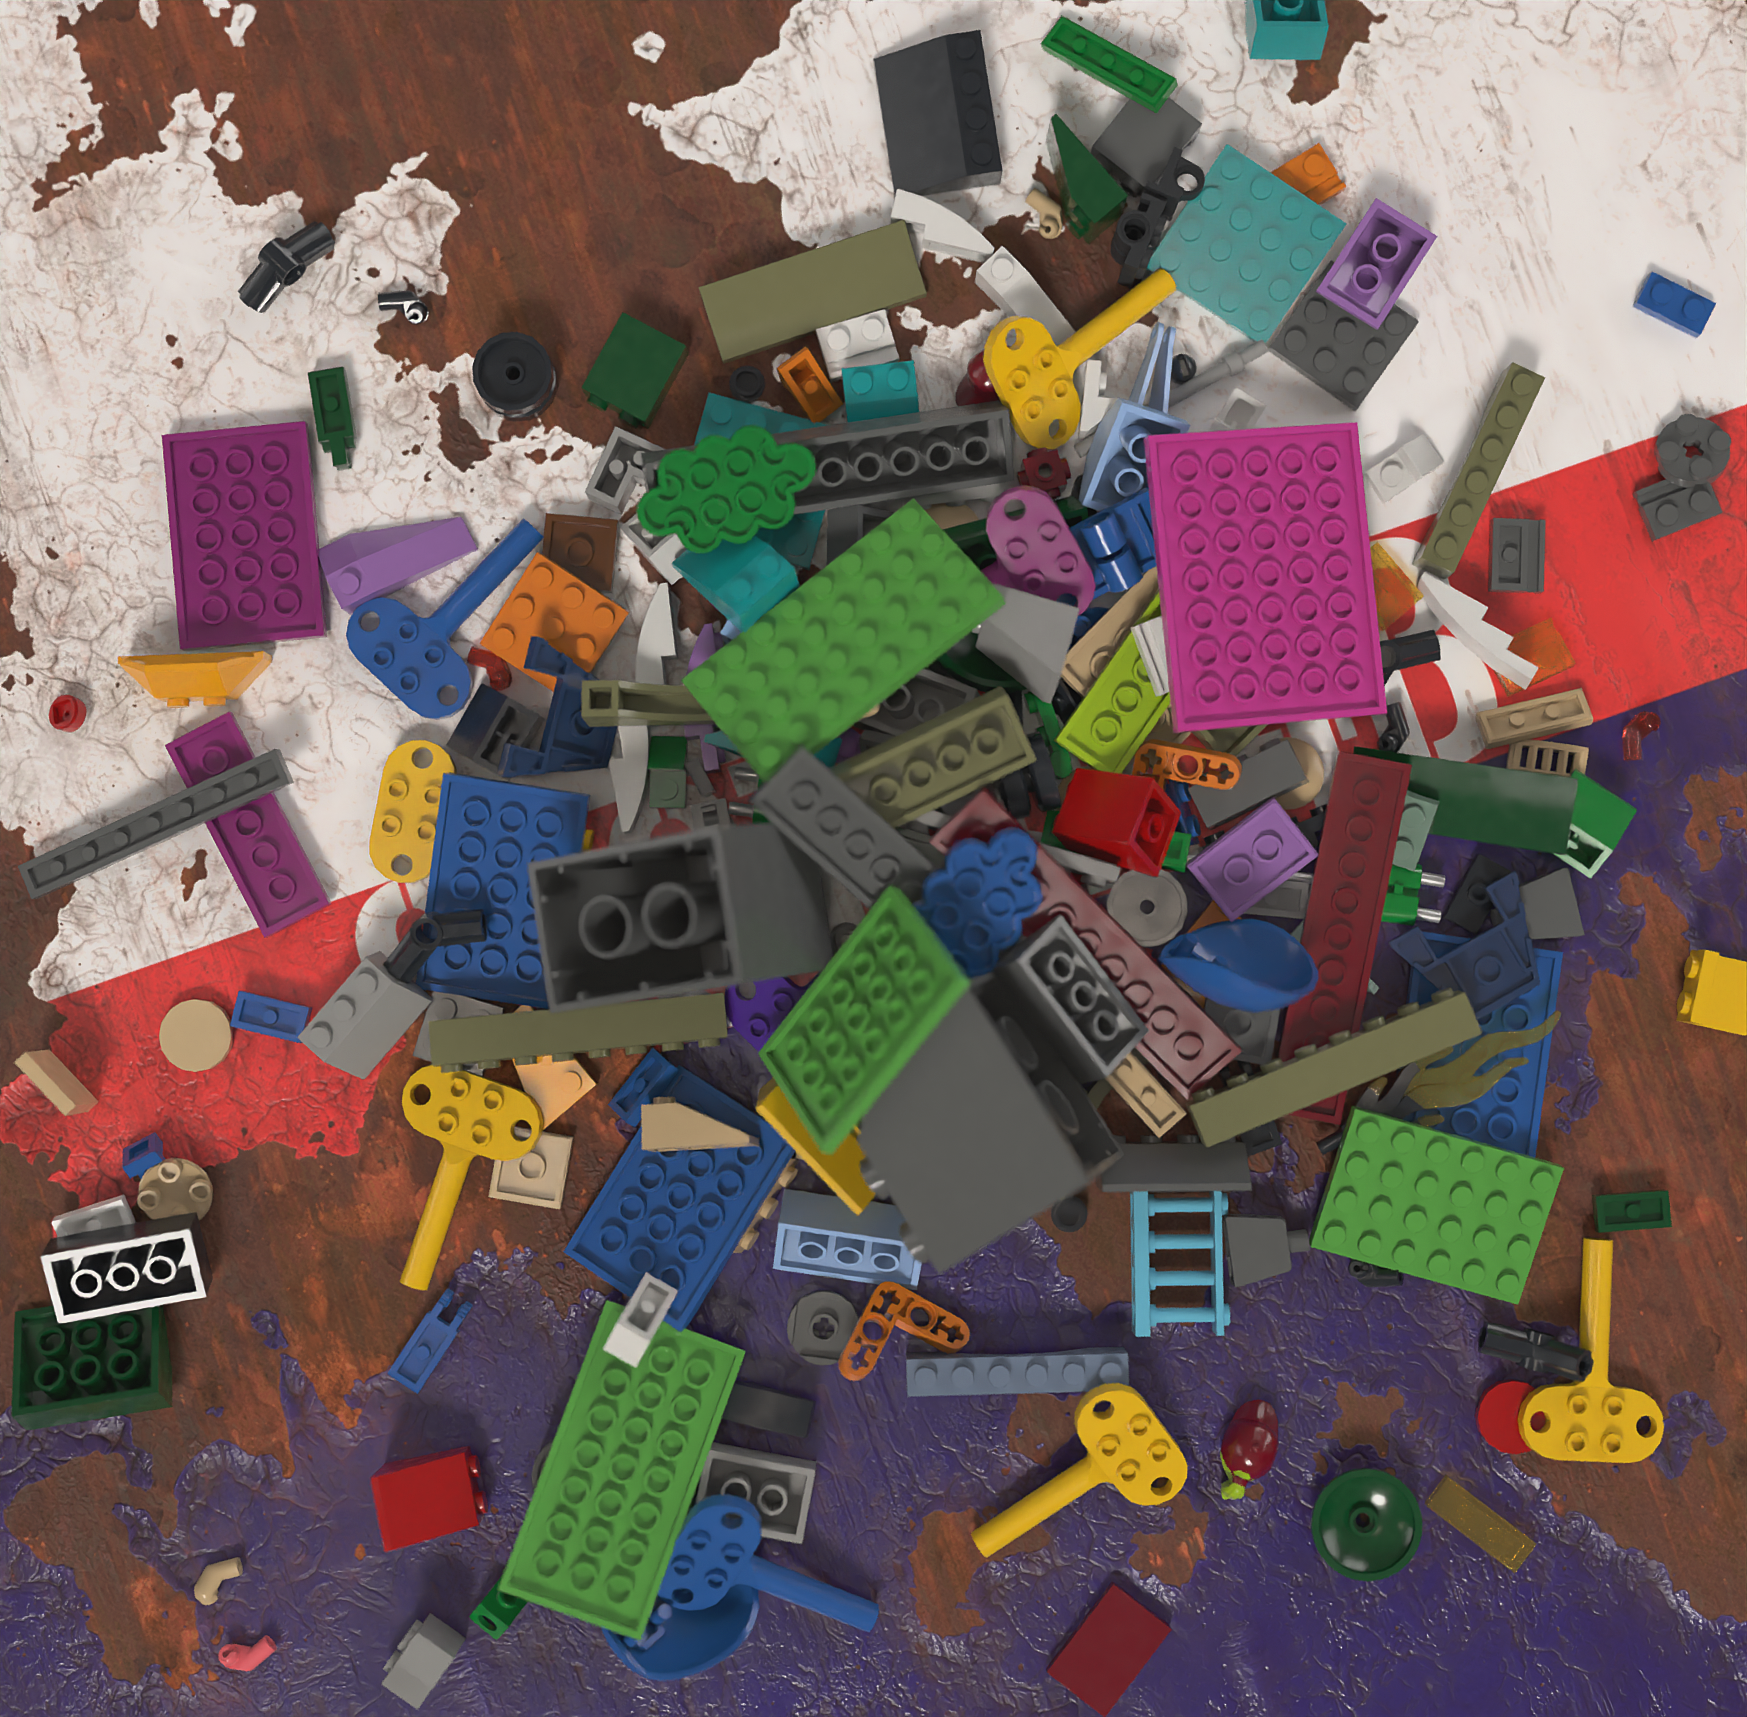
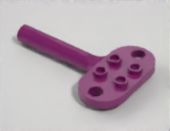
(1037, 549)

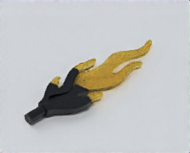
(1444, 1085)

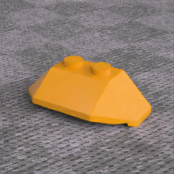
(196, 676)

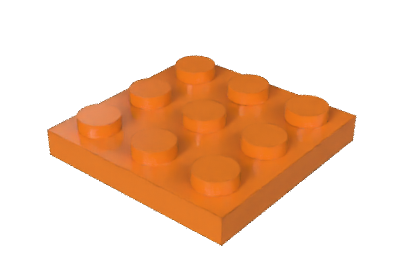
(560, 610)

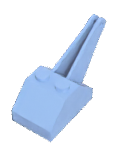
(1117, 453)

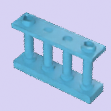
(1146, 1279)

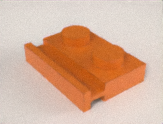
(1312, 175)

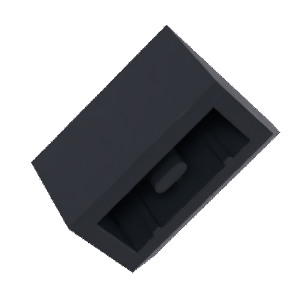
(489, 724)

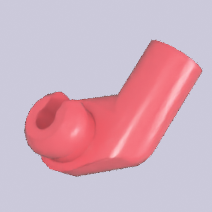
(246, 1657)

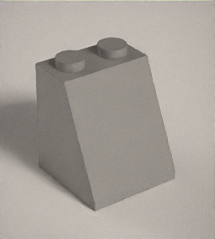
(1029, 639)

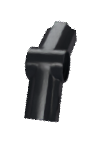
(284, 264)
(1411, 651)
(452, 929)
(1535, 1351)

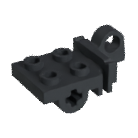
(1148, 221)

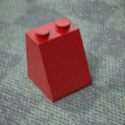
(1117, 819)
(428, 1497)

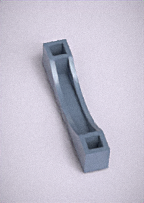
(1014, 1373)

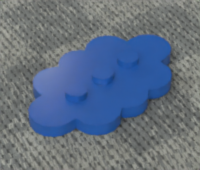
(981, 898)

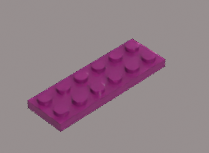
(253, 838)

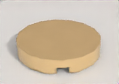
(196, 1035)

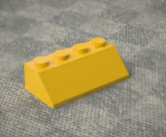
(838, 1170)

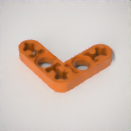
(1169, 766)
(900, 1316)

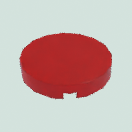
(1499, 1414)

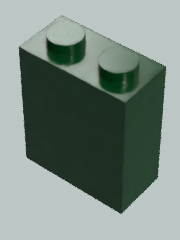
(634, 372)

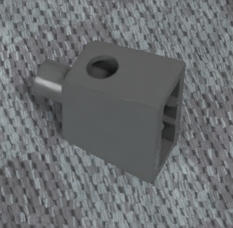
(1549, 906)
(1259, 1246)

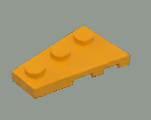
(554, 1084)

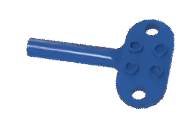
(415, 652)
(718, 1553)

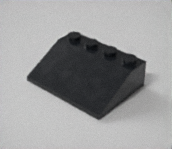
(939, 116)

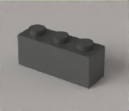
(1264, 775)

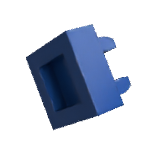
(142, 1155)

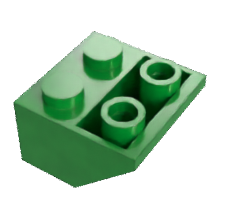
(1596, 825)

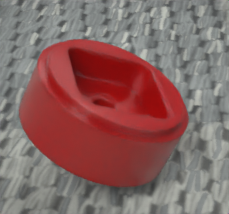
(67, 713)

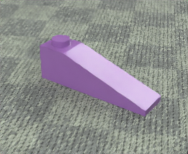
(389, 559)

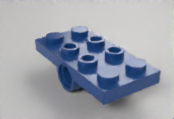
(1117, 545)

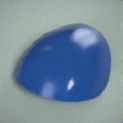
(1243, 964)
(686, 1641)

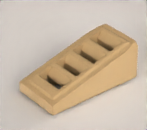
(1579, 758)

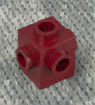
(1040, 459)

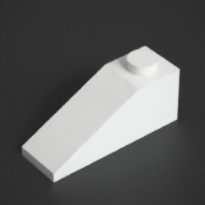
(1020, 294)

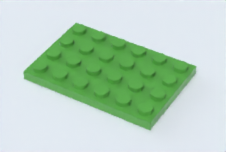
(862, 1019)
(1435, 1205)

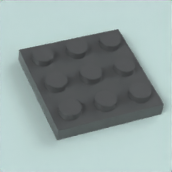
(1338, 348)

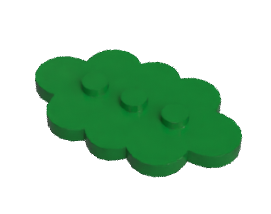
(726, 489)

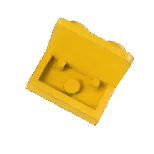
(1714, 992)

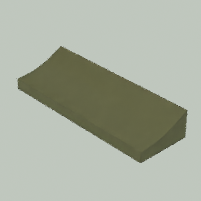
(812, 291)
(939, 759)

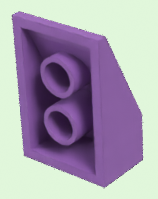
(1376, 264)

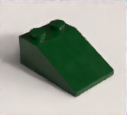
(1085, 188)

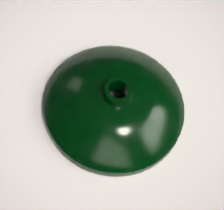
(1381, 1543)

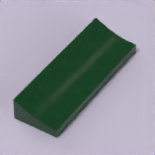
(1492, 802)

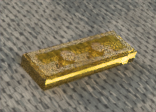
(1480, 1523)

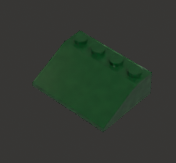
(89, 1366)

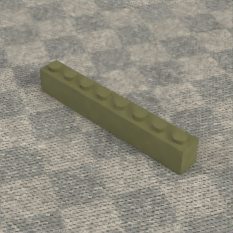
(589, 1030)
(1333, 1067)

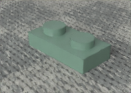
(1414, 829)

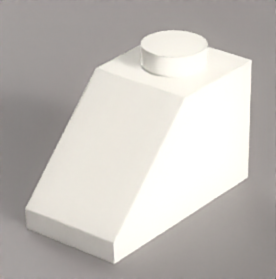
(657, 549)
(640, 1320)

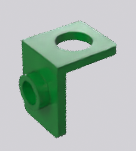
(500, 1608)

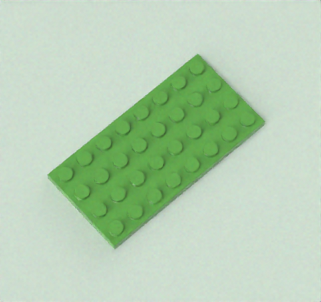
(843, 640)
(621, 1476)

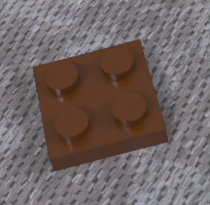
(583, 547)

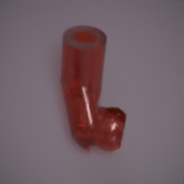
(496, 667)
(1636, 731)

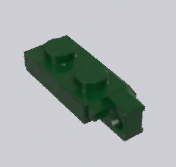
(333, 414)

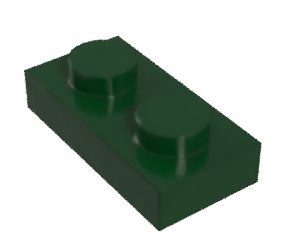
(1631, 1210)

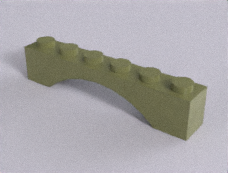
(1479, 472)
(639, 704)

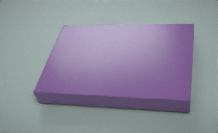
(1252, 859)

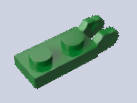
(1049, 729)

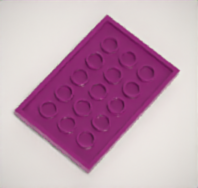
(244, 536)

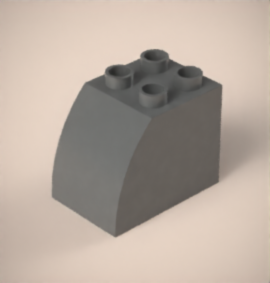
(678, 915)
(980, 1129)

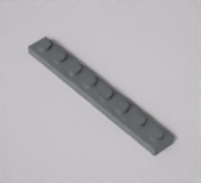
(156, 824)

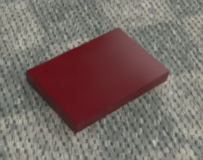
(1108, 1649)

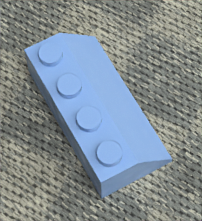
(829, 1240)

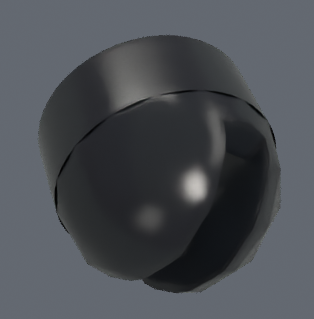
(1176, 370)

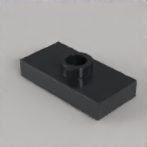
(1471, 901)

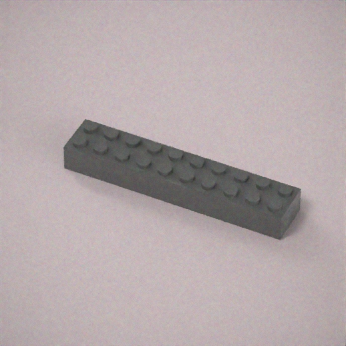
(895, 456)

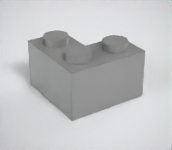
(618, 470)
(425, 1657)

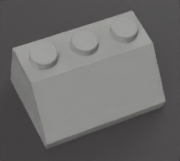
(364, 1018)

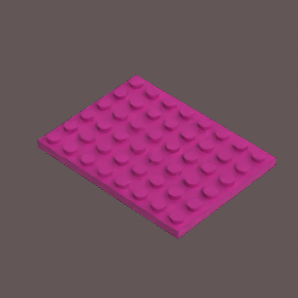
(1265, 576)

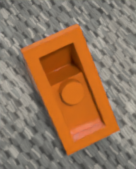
(809, 385)

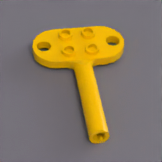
(1037, 376)
(409, 811)
(469, 1120)
(1592, 1416)
(1123, 1448)

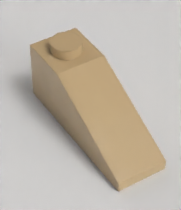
(680, 1127)

